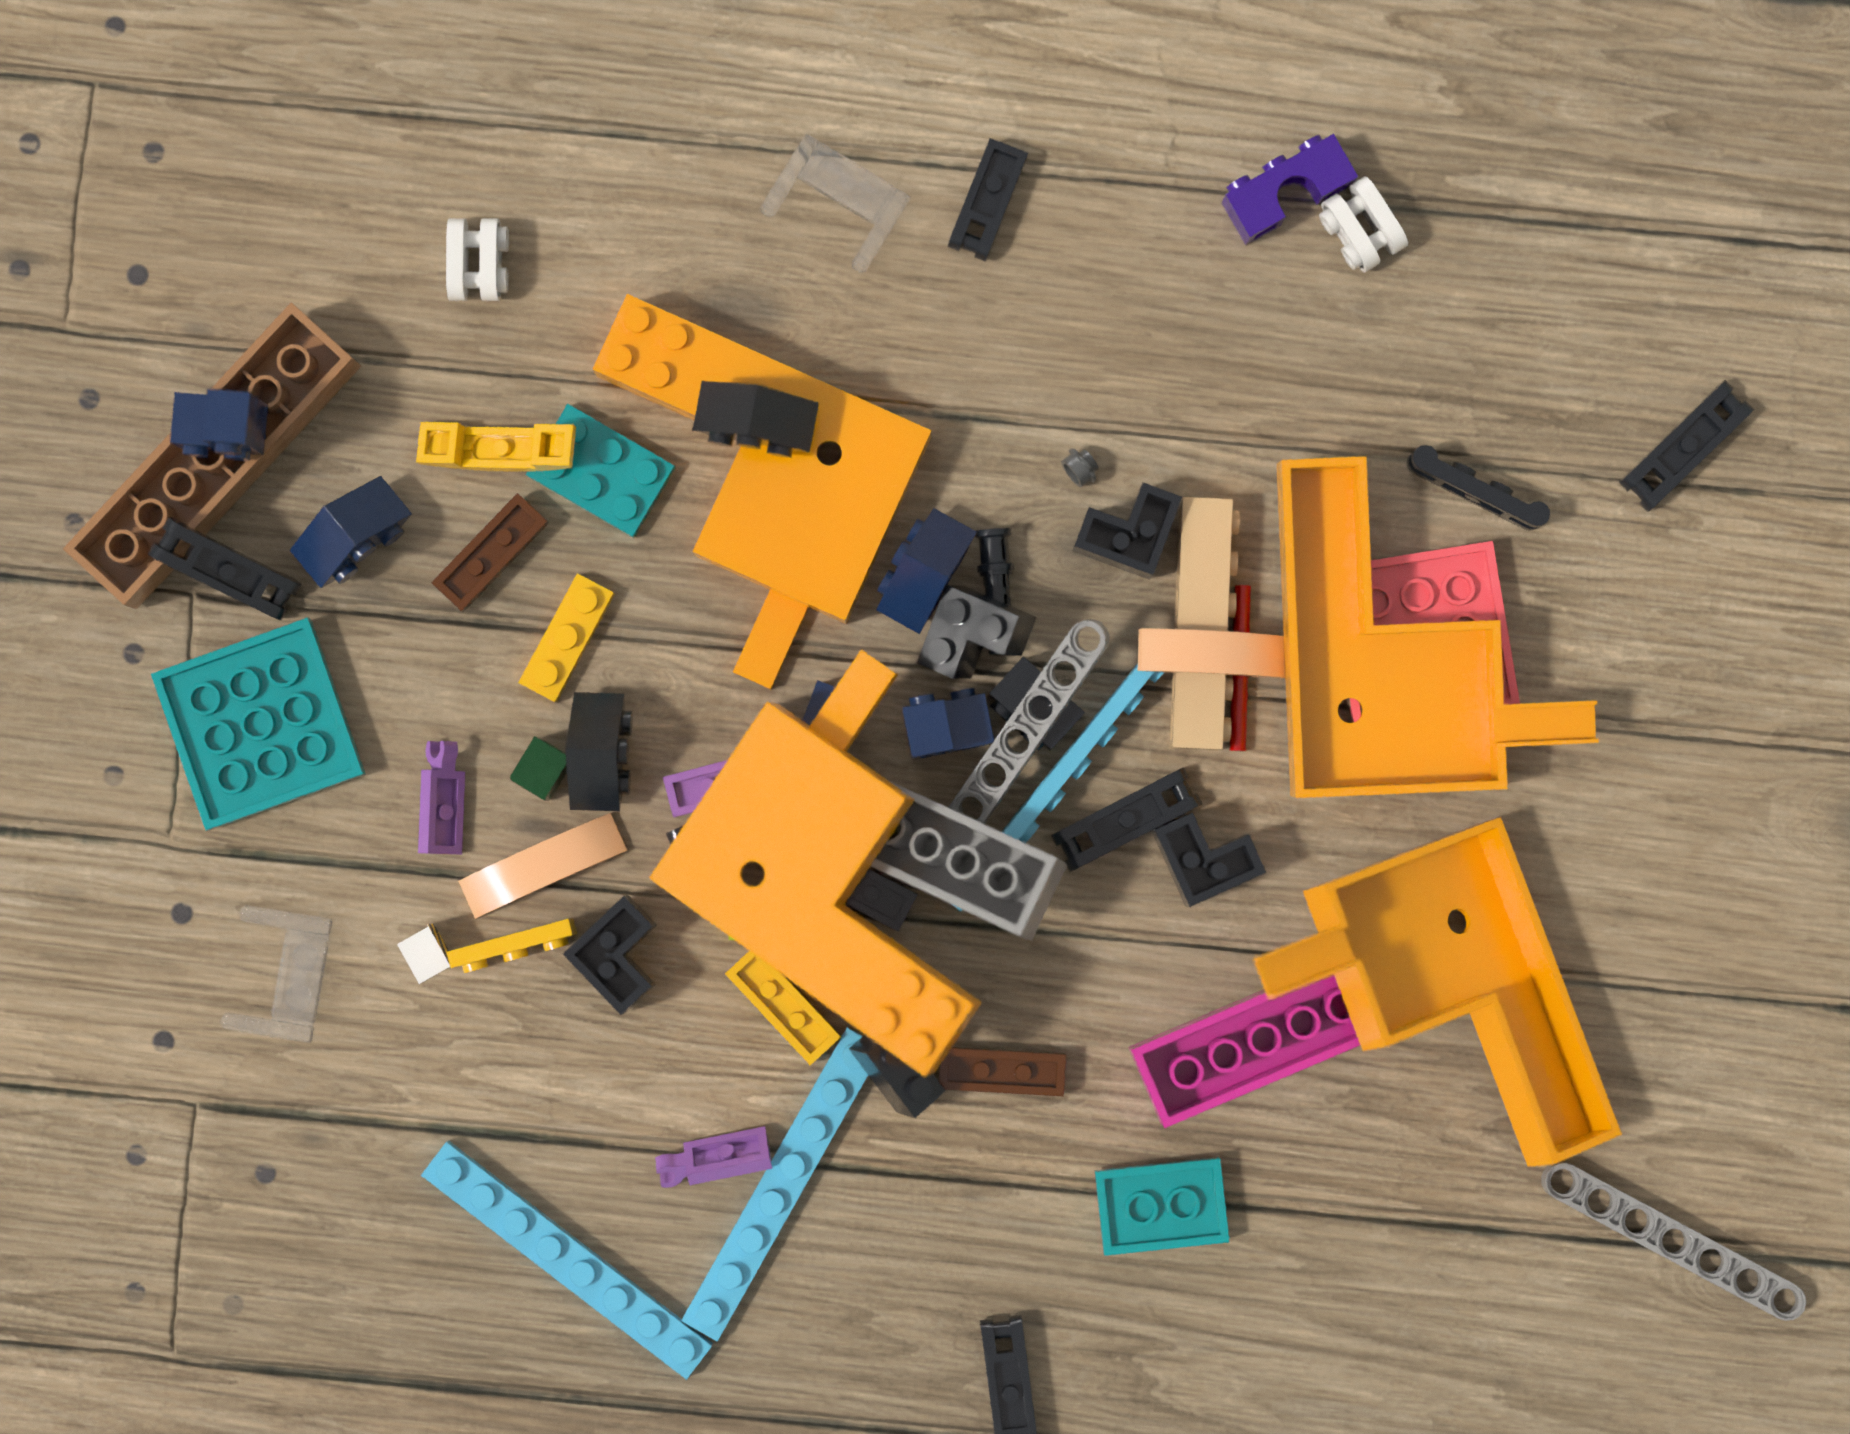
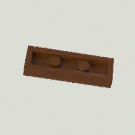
(490, 552)
(1003, 1071)

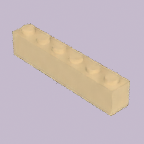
(1203, 604)

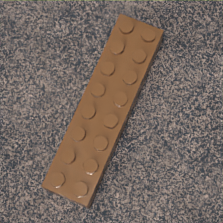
(289, 369)

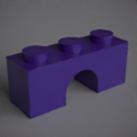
(1318, 168)

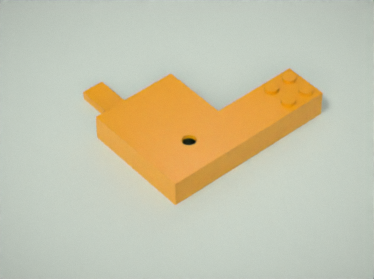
(777, 519)
(1424, 688)
(815, 828)
(1409, 972)

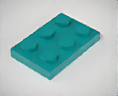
(608, 474)
(1161, 1206)

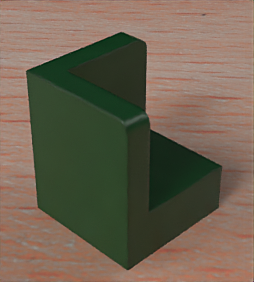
(540, 769)

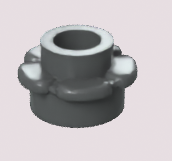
(1080, 467)

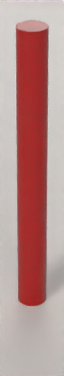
(1240, 683)

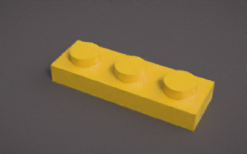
(566, 638)
(512, 946)
(783, 1006)

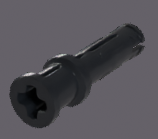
(995, 564)

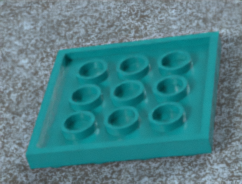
(258, 724)

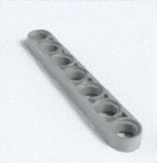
(1025, 720)
(1693, 1246)

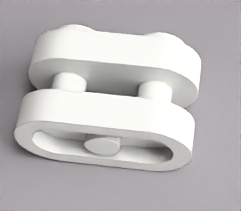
(492, 241)
(1359, 248)

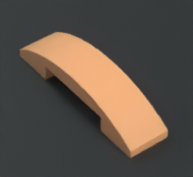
(1211, 652)
(542, 865)

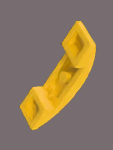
(496, 448)

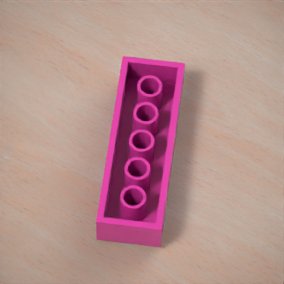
(1242, 1048)

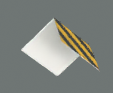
(425, 953)

